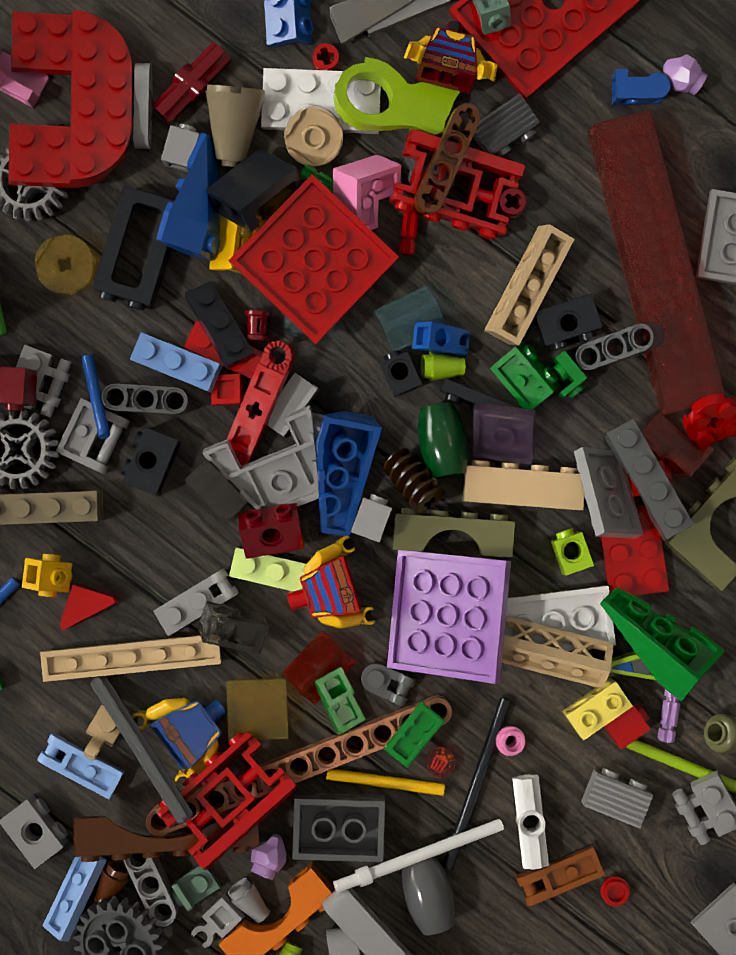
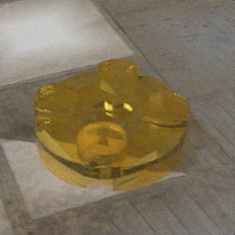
(59, 248)

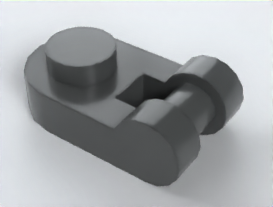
(377, 678)

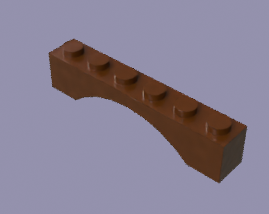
(101, 836)

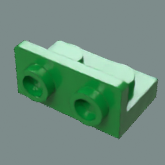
(526, 376)

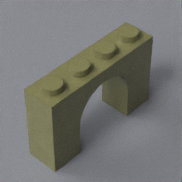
(696, 543)

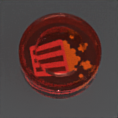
(440, 761)

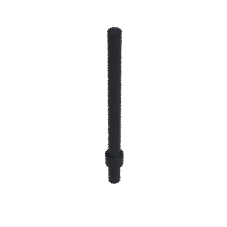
(477, 779)

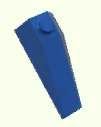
(191, 221)
(343, 463)

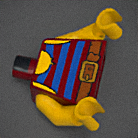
(450, 59)

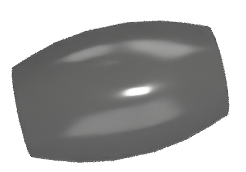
(429, 896)

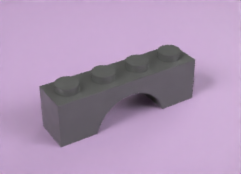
(649, 479)

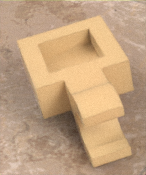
(102, 731)

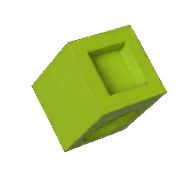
(581, 561)

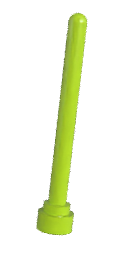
(677, 762)

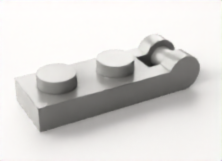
(190, 604)

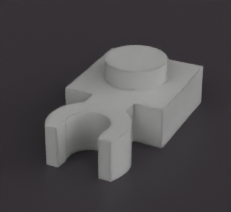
(219, 919)

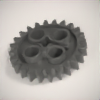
(102, 931)

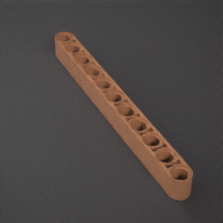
(310, 753)

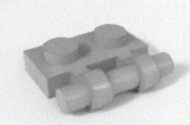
(41, 362)
(716, 802)

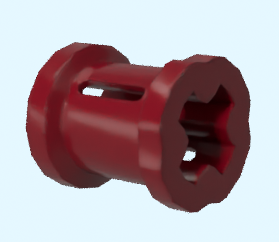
(510, 195)
(255, 333)

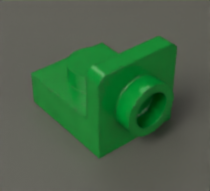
(567, 369)

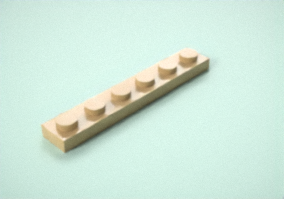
(128, 658)

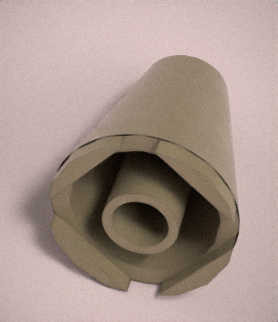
(233, 120)

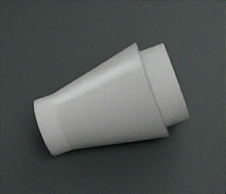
(247, 898)

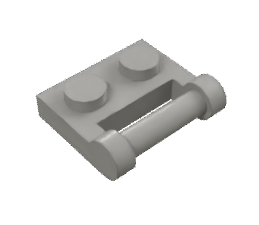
(82, 434)

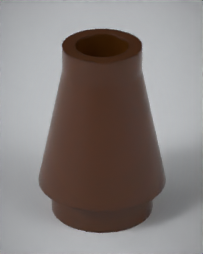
(112, 880)

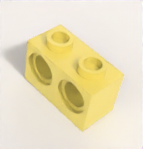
(597, 709)

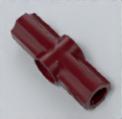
(191, 83)

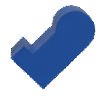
(638, 89)
(440, 338)

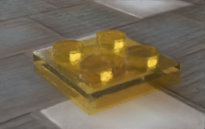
(258, 708)

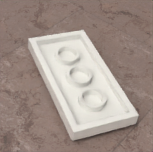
(297, 88)
(566, 610)

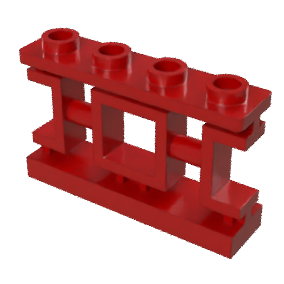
(450, 209)
(241, 816)

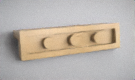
(551, 658)

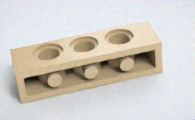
(529, 284)

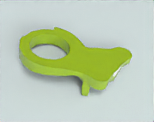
(410, 105)

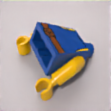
(185, 731)

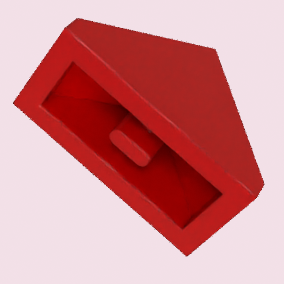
(84, 603)

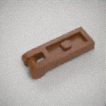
(561, 875)

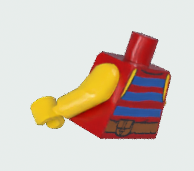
(330, 589)

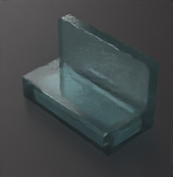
(401, 315)

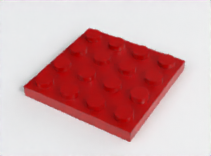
(313, 259)

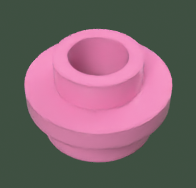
(517, 744)

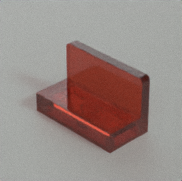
(315, 662)

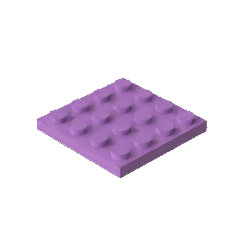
(449, 615)

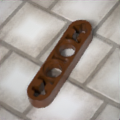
(449, 160)

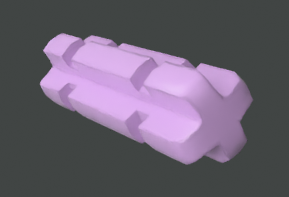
(669, 718)

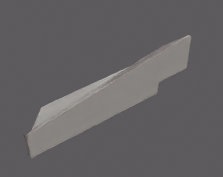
(375, 16)

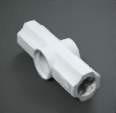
(531, 839)

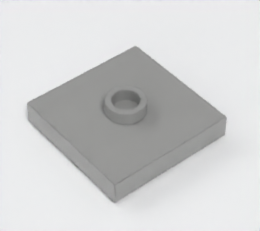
(718, 922)

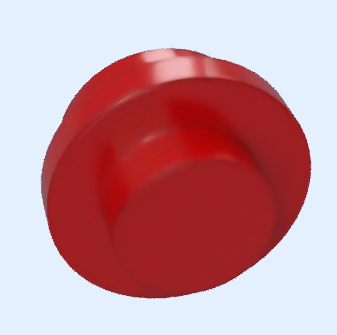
(615, 891)

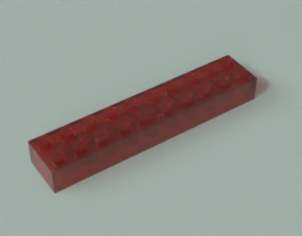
(655, 259)

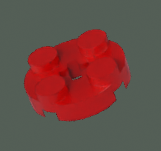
(707, 431)

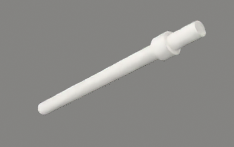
(364, 875)

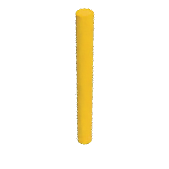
(385, 781)

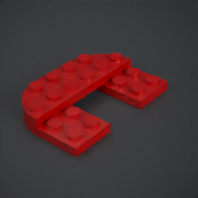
(99, 100)

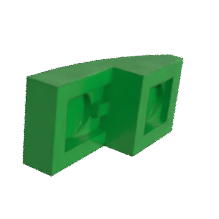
(339, 700)

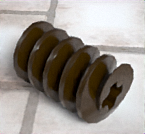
(413, 480)

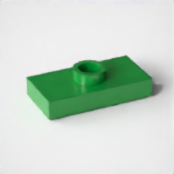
(414, 734)

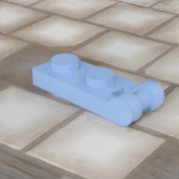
(95, 775)

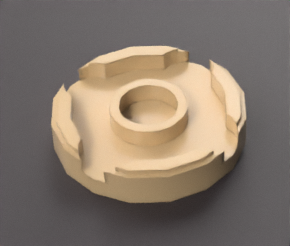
(313, 136)

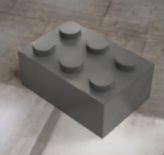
(338, 827)

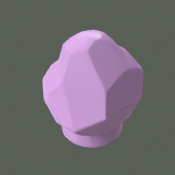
(684, 74)
(269, 857)

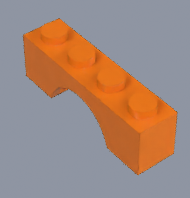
(307, 893)

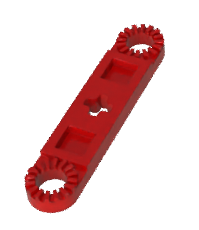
(265, 390)

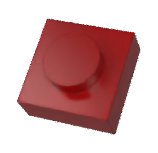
(227, 390)

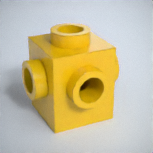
(47, 575)

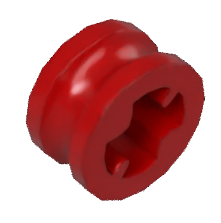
(332, 51)

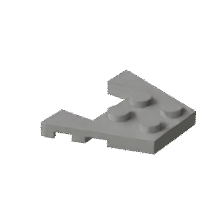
(277, 478)

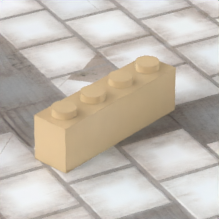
(523, 487)

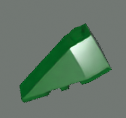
(669, 651)

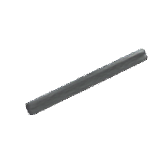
(142, 750)

